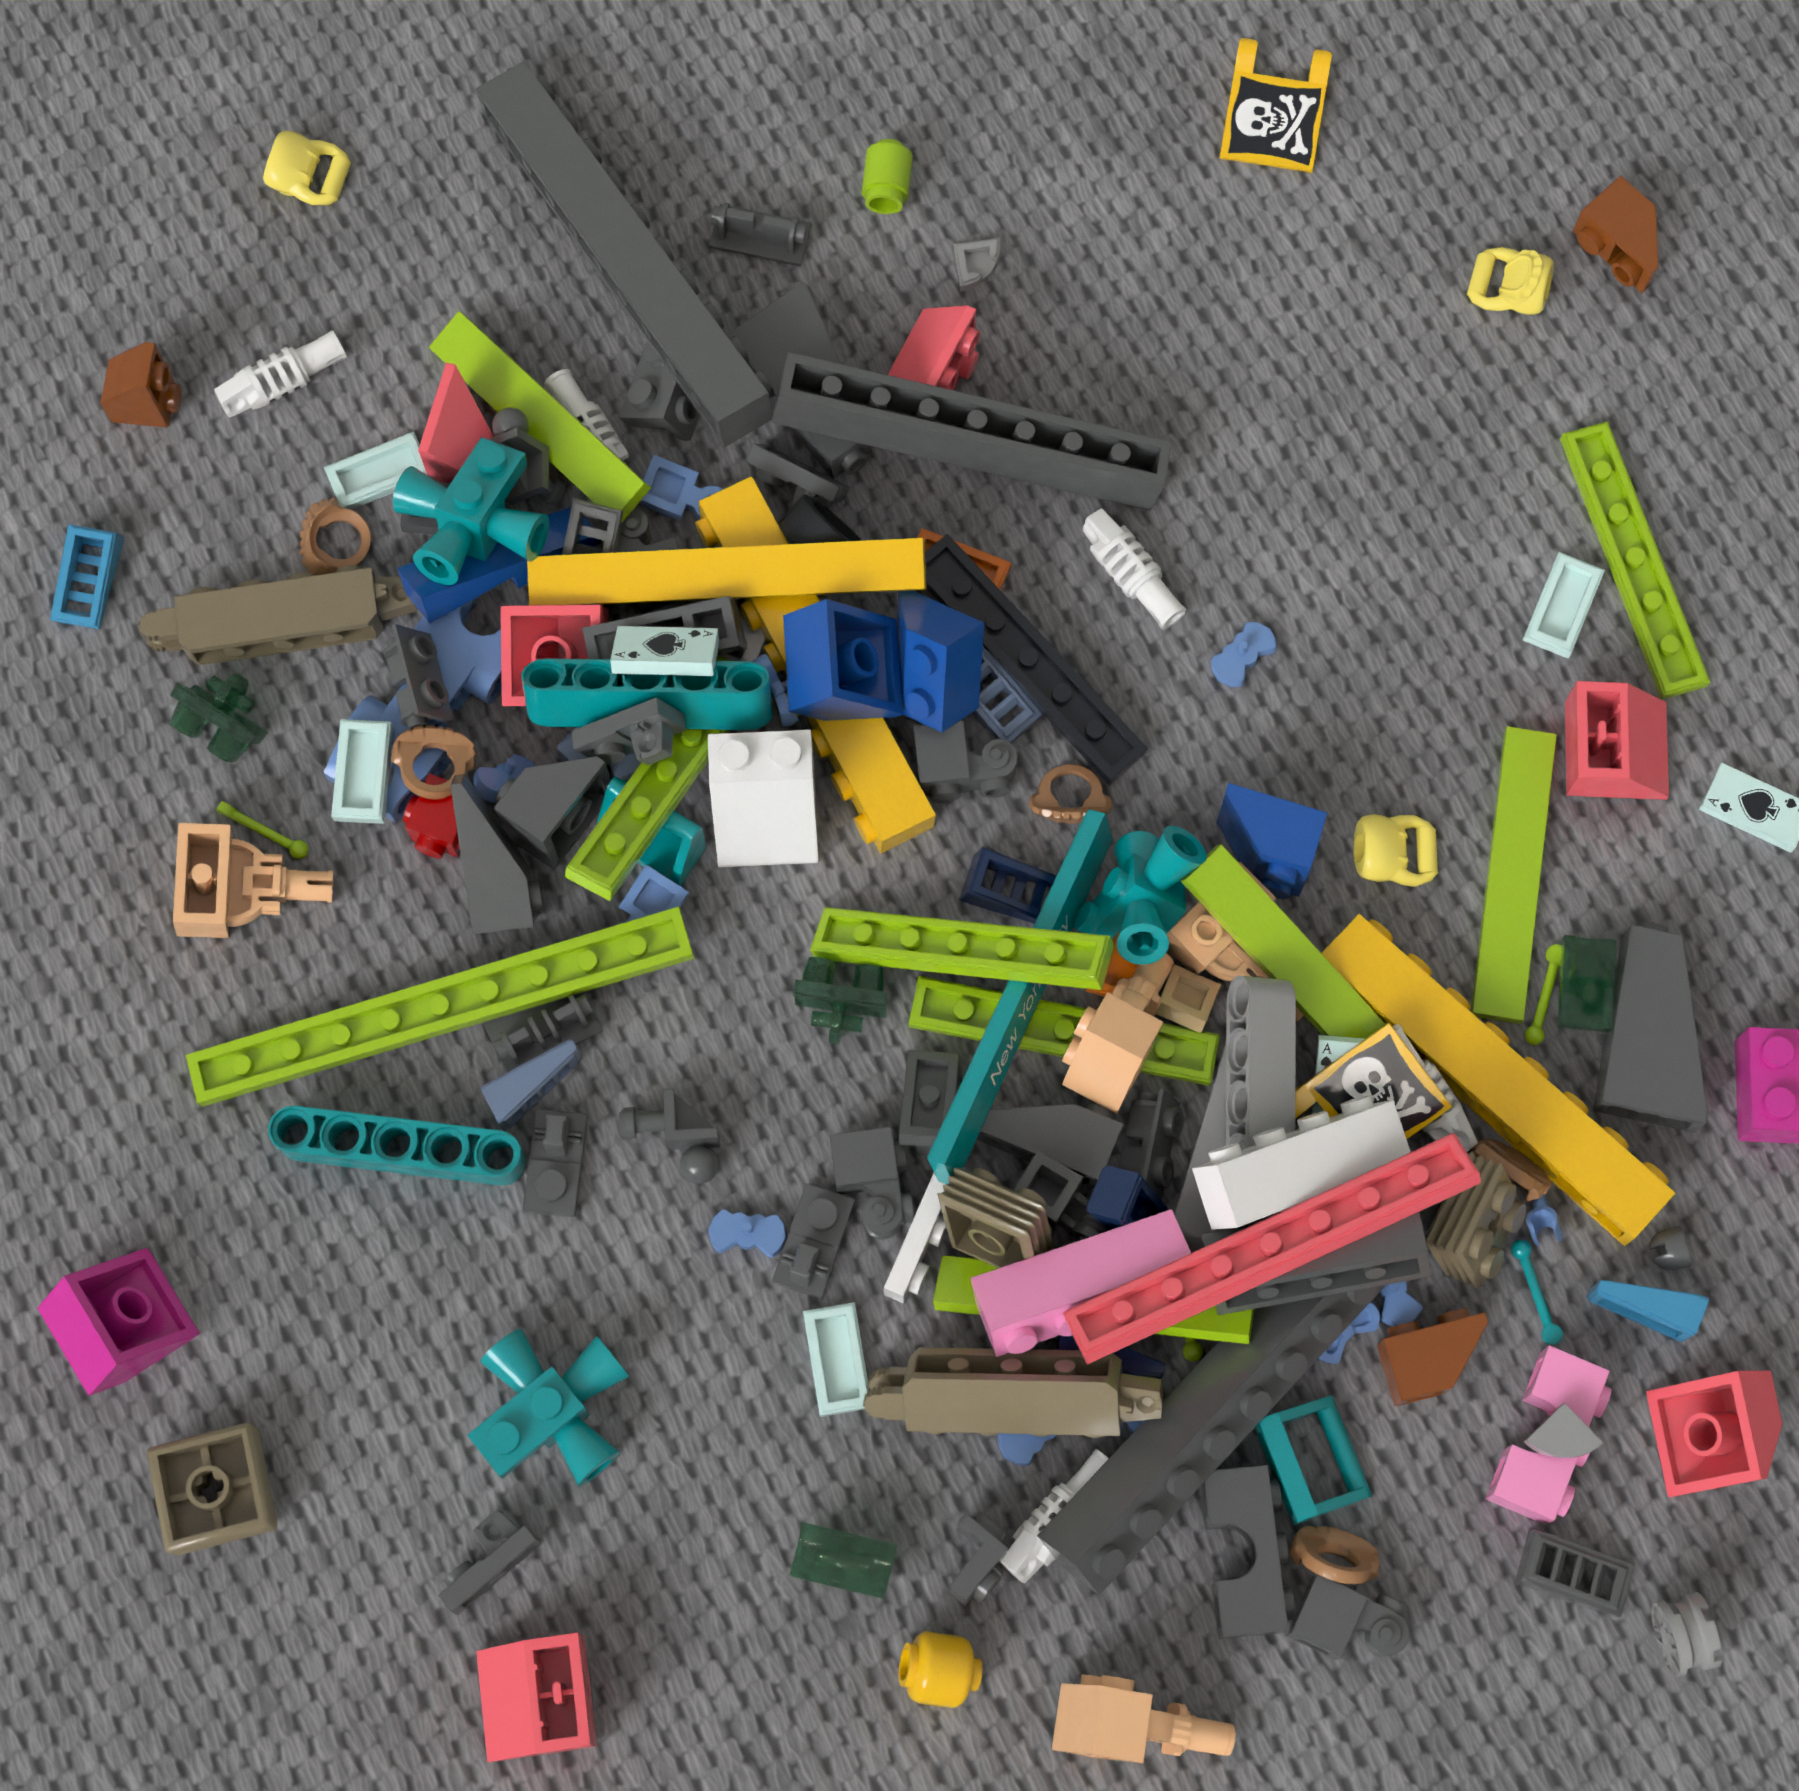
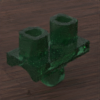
(199, 706)
(1587, 984)
(818, 992)
(843, 1560)

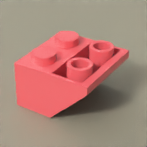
(940, 347)
(1615, 742)
(536, 1697)

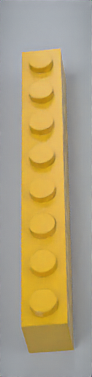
(860, 750)
(1500, 1085)

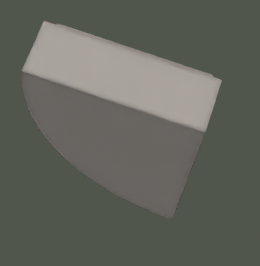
(975, 261)
(1563, 1435)

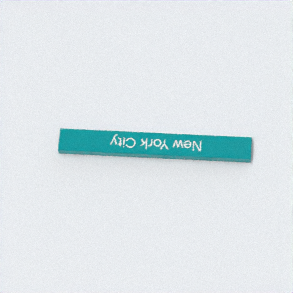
(1017, 1004)

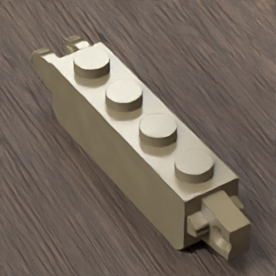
(277, 615)
(1012, 1393)

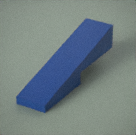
(481, 576)

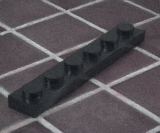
(1033, 662)

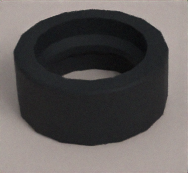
(814, 523)

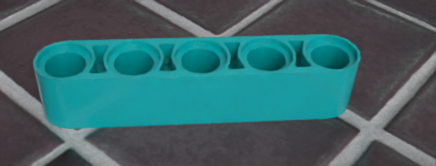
(587, 690)
(378, 1131)

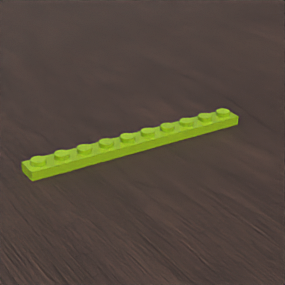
(439, 1007)

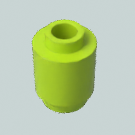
(886, 176)

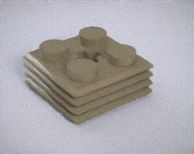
(993, 1219)
(1474, 1225)
(184, 1469)

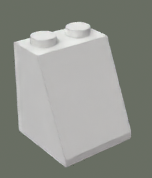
(763, 798)

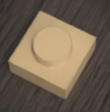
(1187, 998)

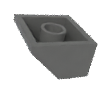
(552, 806)

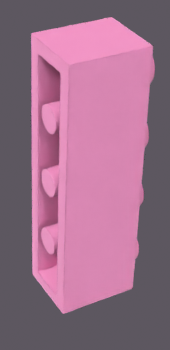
(1028, 1298)

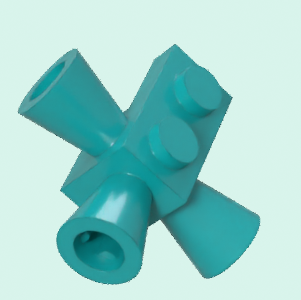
(471, 512)
(1143, 893)
(547, 1408)

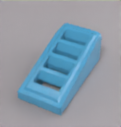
(107, 563)
(1659, 1309)

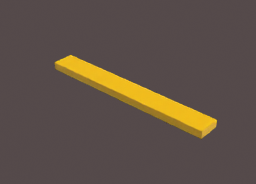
(728, 572)

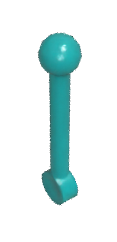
(1551, 1333)

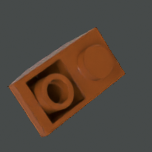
(1622, 231)
(140, 388)
(1431, 1358)

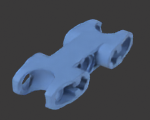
(467, 667)

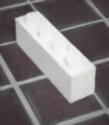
(1298, 1164)

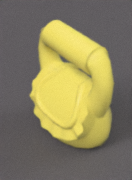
(294, 163)
(1523, 285)
(1382, 851)

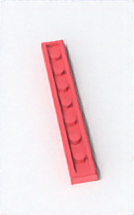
(1271, 1248)

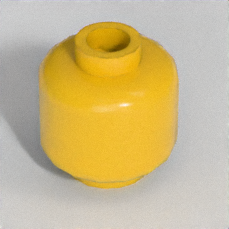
(939, 1669)

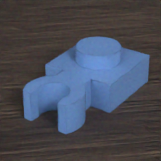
(673, 489)
(652, 894)

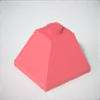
(452, 427)
(541, 633)
(1716, 1430)

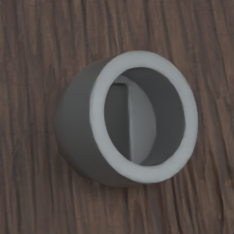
(1676, 1248)

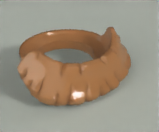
(321, 516)
(412, 743)
(1046, 805)
(1517, 1165)
(1312, 1541)

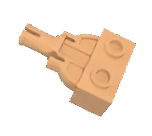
(232, 882)
(1204, 944)
(1117, 1037)
(1114, 1722)

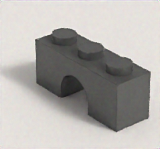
(1246, 1503)

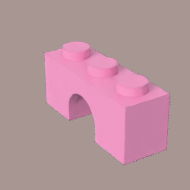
(1536, 1482)

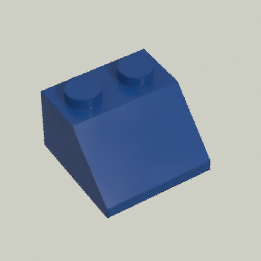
(938, 661)
(842, 663)
(1271, 837)

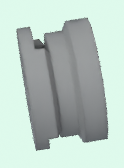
(1686, 1634)

